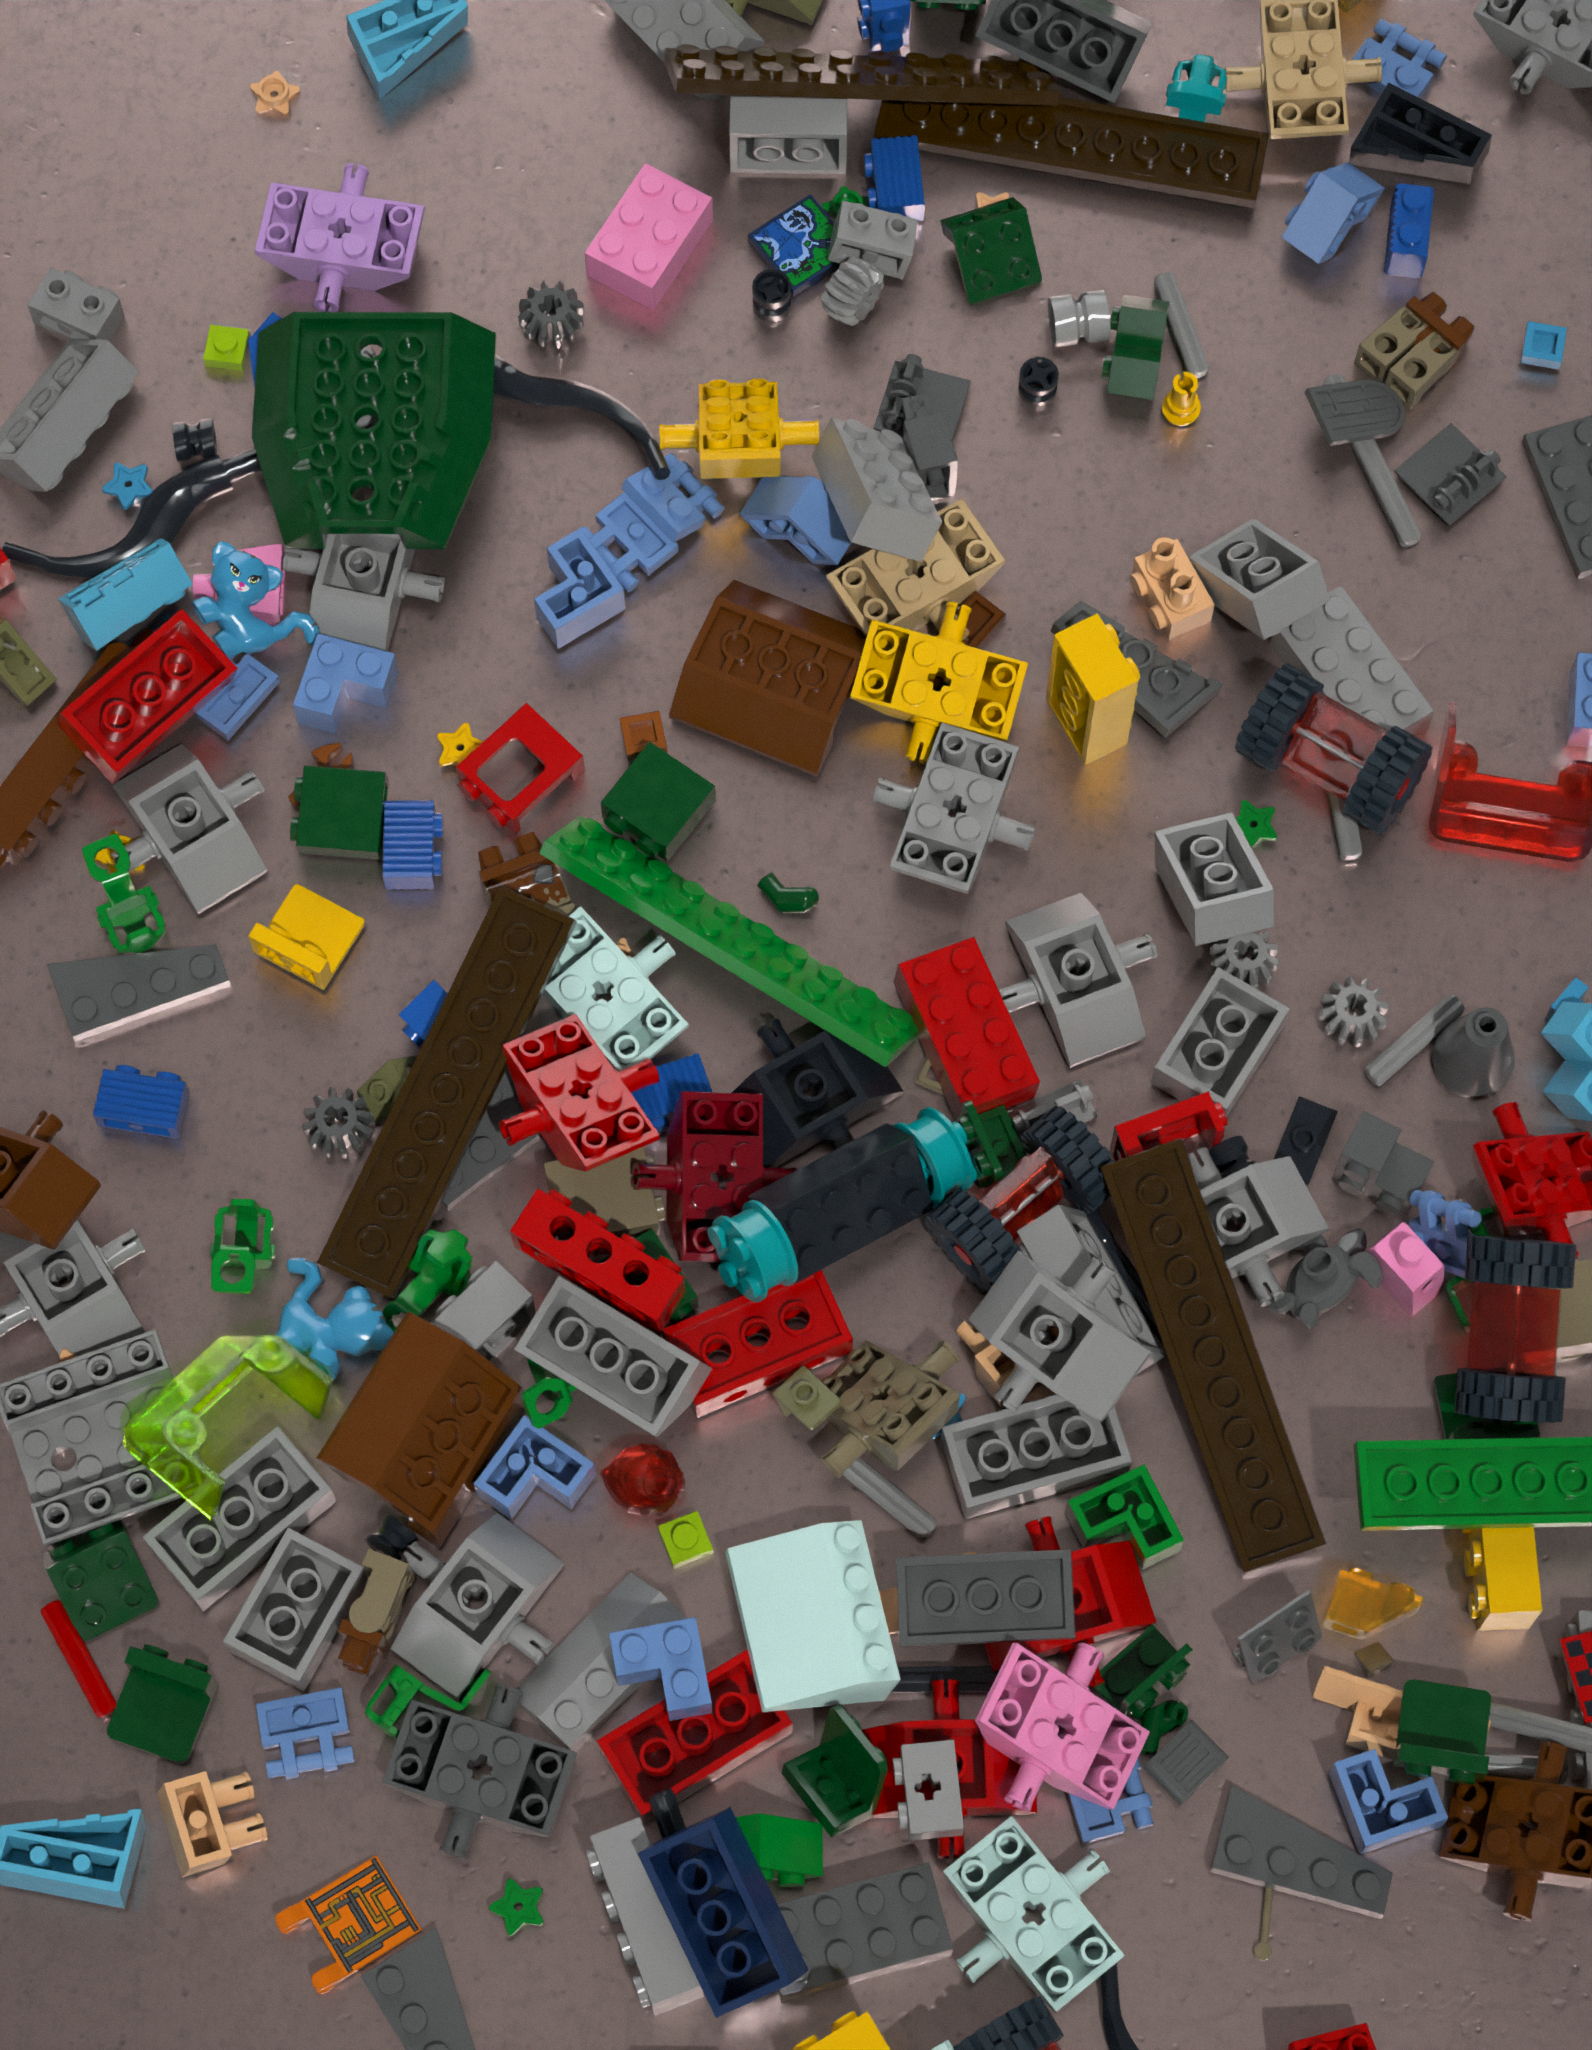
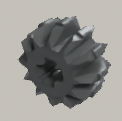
(551, 301)
(333, 1136)

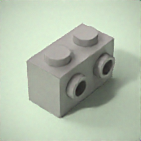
(873, 236)
(75, 308)

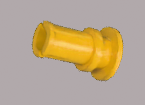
(1182, 403)

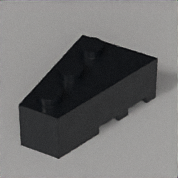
(1419, 139)

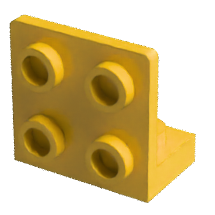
(307, 936)

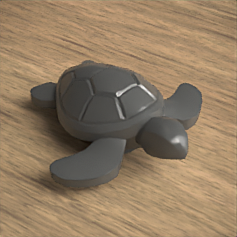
(1327, 1276)

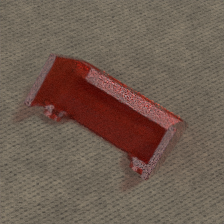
(1507, 811)

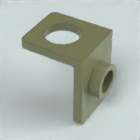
(385, 1087)
(806, 1398)

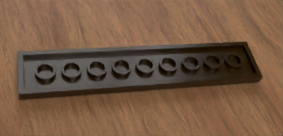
(859, 76)
(1090, 144)
(446, 1092)
(1213, 1355)

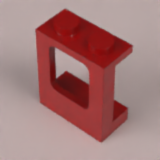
(544, 742)
(1180, 1120)

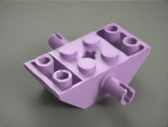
(339, 236)

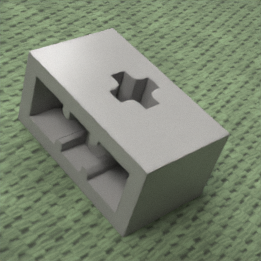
(938, 1765)

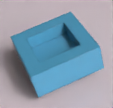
(1543, 345)
(1573, 993)

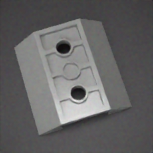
(85, 1410)

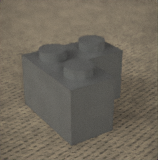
(1381, 1166)

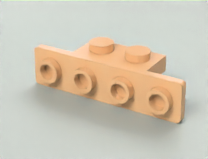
(1374, 1708)

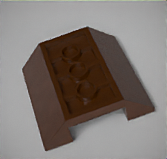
(769, 676)
(424, 1426)

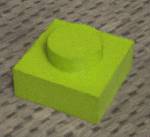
(226, 347)
(685, 1539)

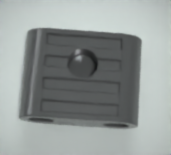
(1186, 1762)

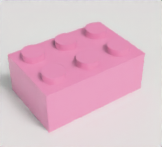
(649, 236)

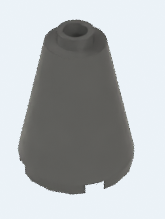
(1474, 1054)

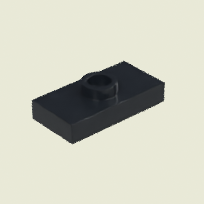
(1306, 1136)

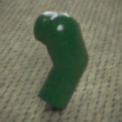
(788, 899)
(1160, 1720)

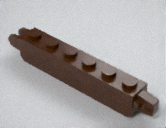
(49, 771)

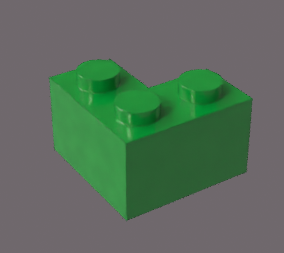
(1127, 1506)
(785, 1847)

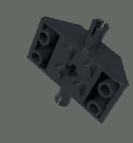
(846, 1086)

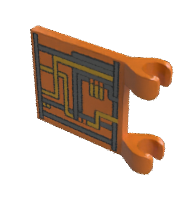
(356, 1918)

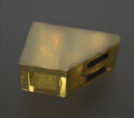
(1366, 1607)

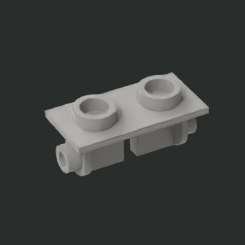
(1072, 1098)

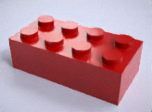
(147, 696)
(966, 1028)
(696, 1750)

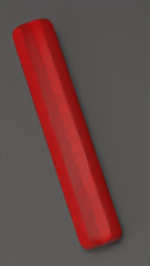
(79, 1659)

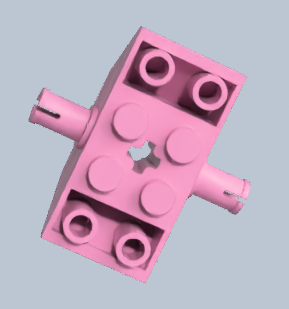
(1059, 1729)

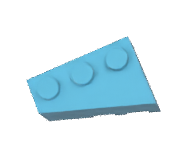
(401, 35)
(126, 594)
(74, 1858)

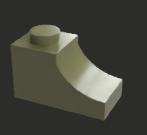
(20, 667)

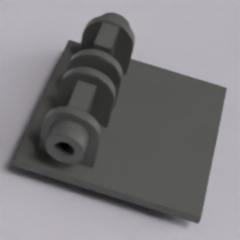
(910, 379)
(1451, 473)
(1278, 1638)

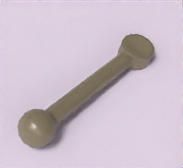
(1263, 1950)

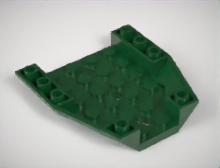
(430, 436)

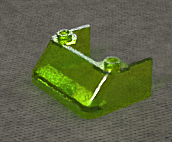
(169, 1430)

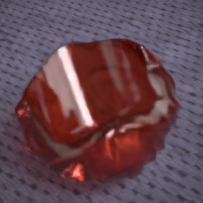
(644, 1479)

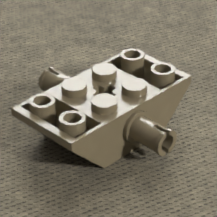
(888, 1405)

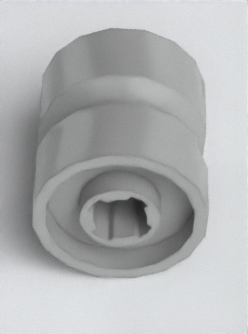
(1080, 318)

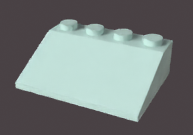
(813, 1618)

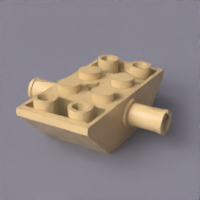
(1303, 69)
(888, 585)

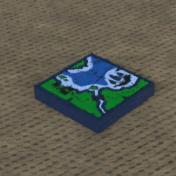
(797, 244)

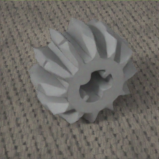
(852, 291)
(1247, 970)
(1357, 997)

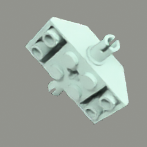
(638, 1017)
(1011, 1874)

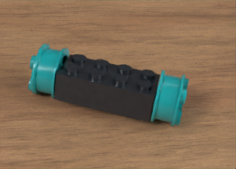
(841, 1203)

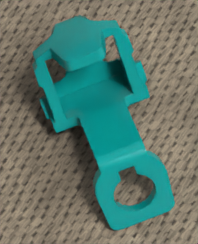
(1197, 95)

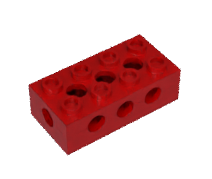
(646, 1304)
(761, 1367)

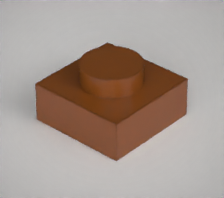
(639, 730)

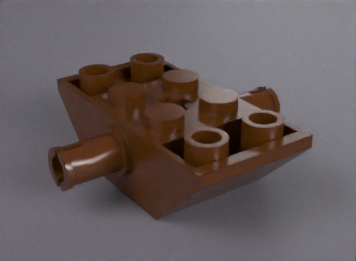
(40, 1184)
(1523, 1830)

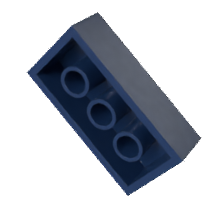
(723, 1912)

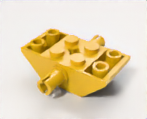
(739, 430)
(980, 683)

